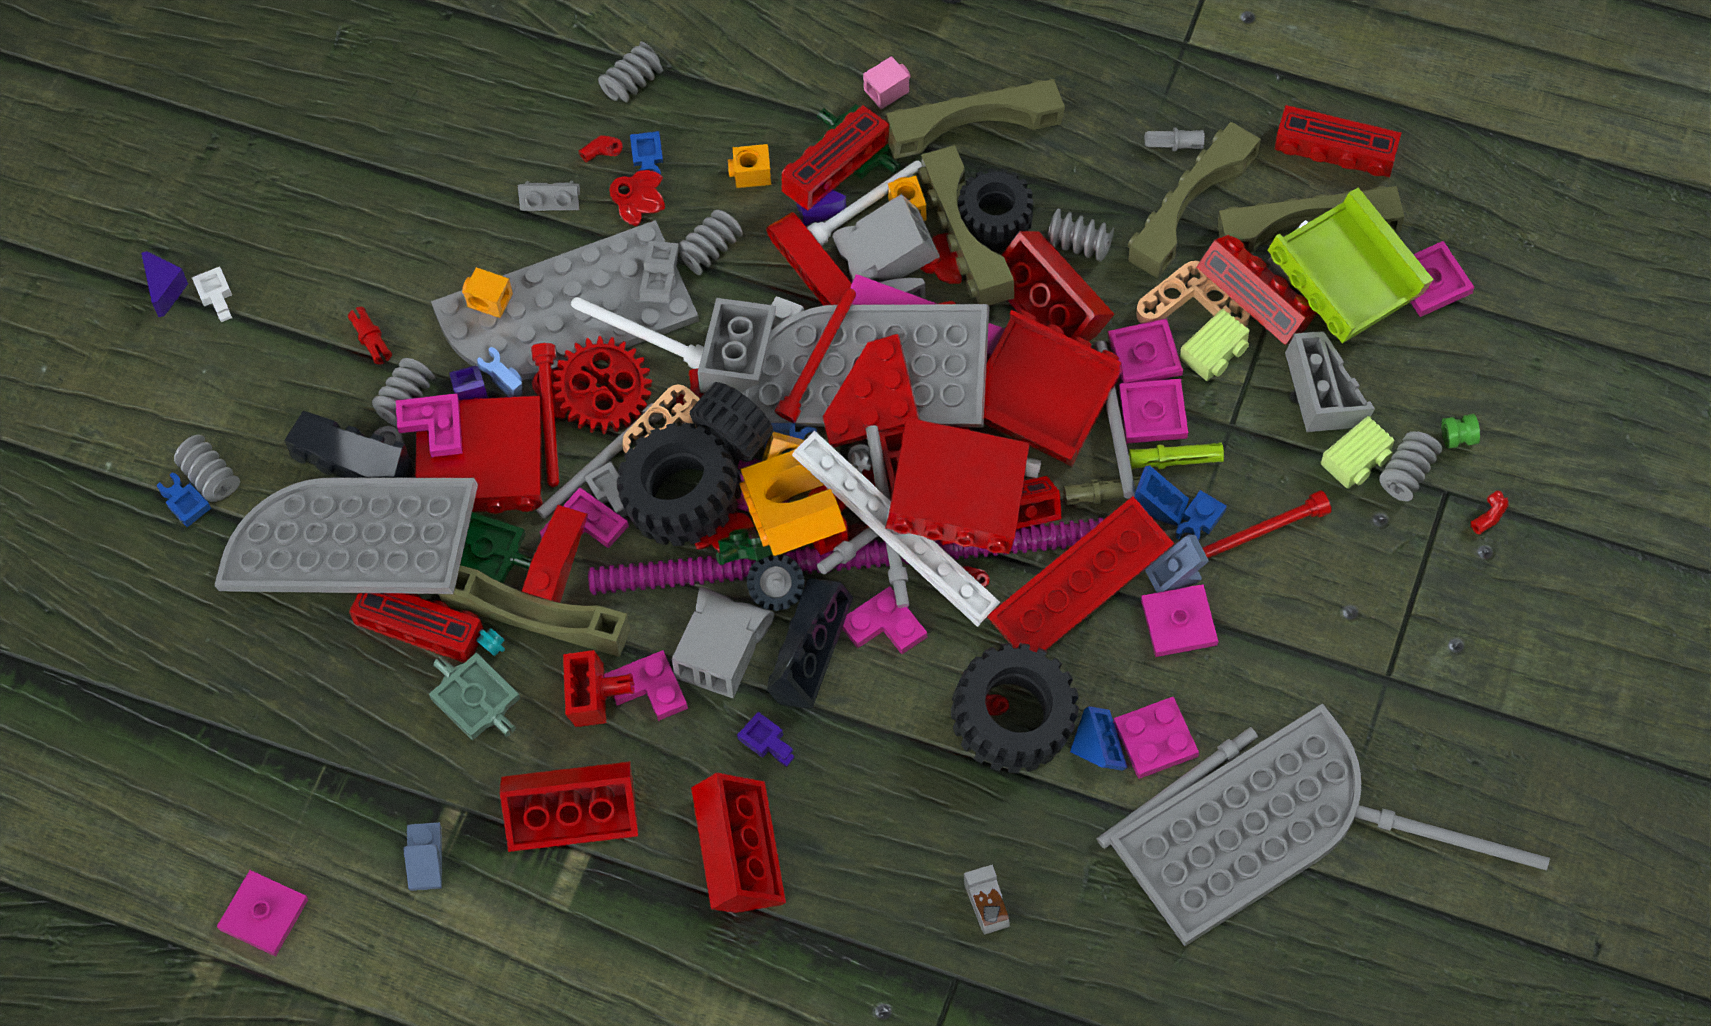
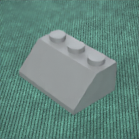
(735, 344)

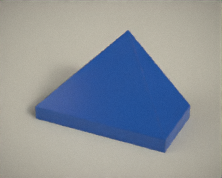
(1160, 497)
(1098, 740)

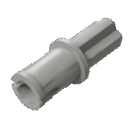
(1176, 139)
(859, 455)

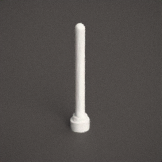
(822, 231)
(691, 354)

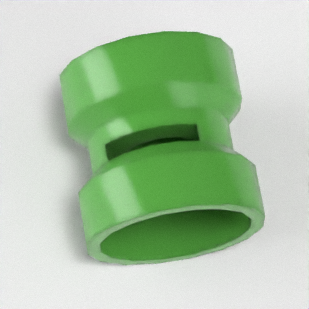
(1456, 431)

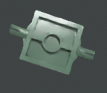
(474, 696)

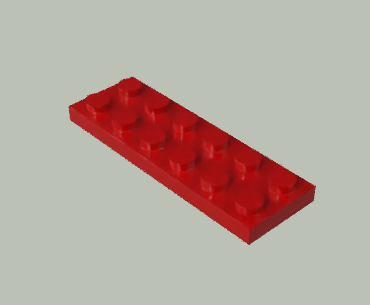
(1082, 578)

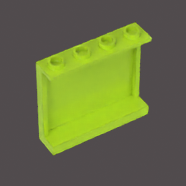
(1351, 266)

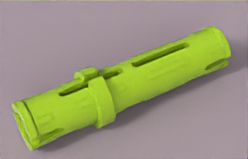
(1180, 455)

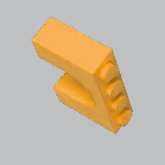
(793, 523)

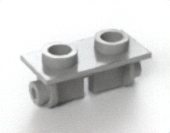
(548, 196)

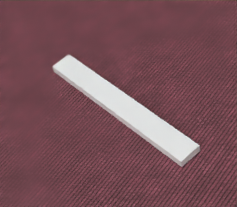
(874, 508)

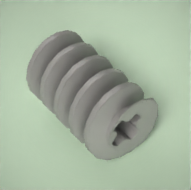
(630, 72)
(1079, 235)
(708, 238)
(401, 386)
(1410, 465)
(205, 469)

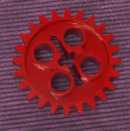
(621, 367)

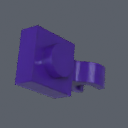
(764, 737)

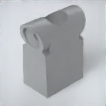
(887, 242)
(719, 642)

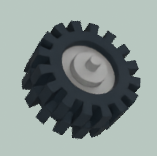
(775, 582)

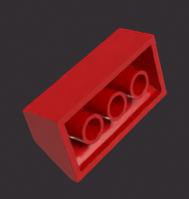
(1052, 288)
(569, 806)
(737, 843)

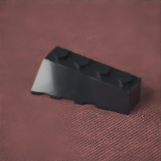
(346, 451)
(809, 643)

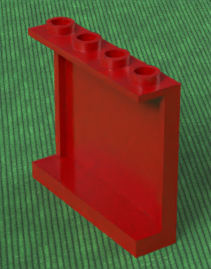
(1047, 386)
(498, 451)
(958, 486)

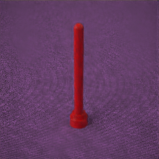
(543, 355)
(790, 407)
(1316, 505)

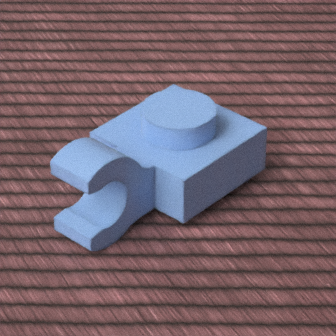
(506, 379)

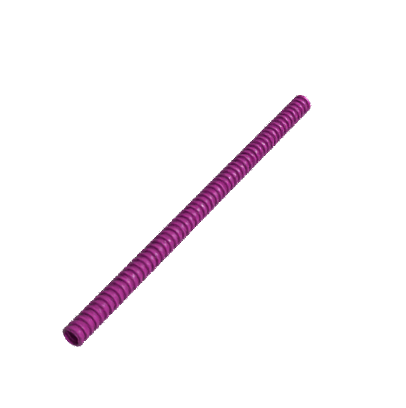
(807, 559)

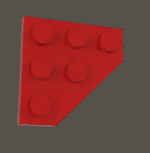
(872, 394)

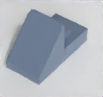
(1178, 565)
(424, 856)

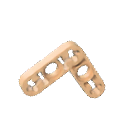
(1195, 288)
(681, 413)

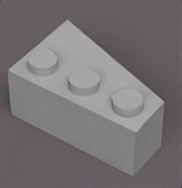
(1323, 386)

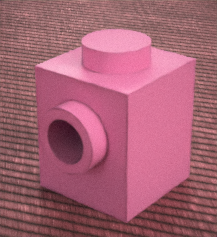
(886, 82)

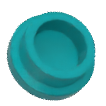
(491, 641)

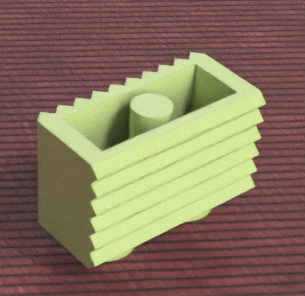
(1215, 345)
(1358, 453)

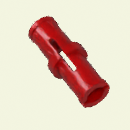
(369, 335)

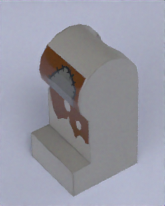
(986, 899)

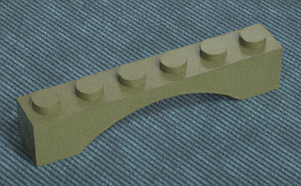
(1027, 105)
(1226, 158)
(1261, 222)
(986, 271)
(581, 625)

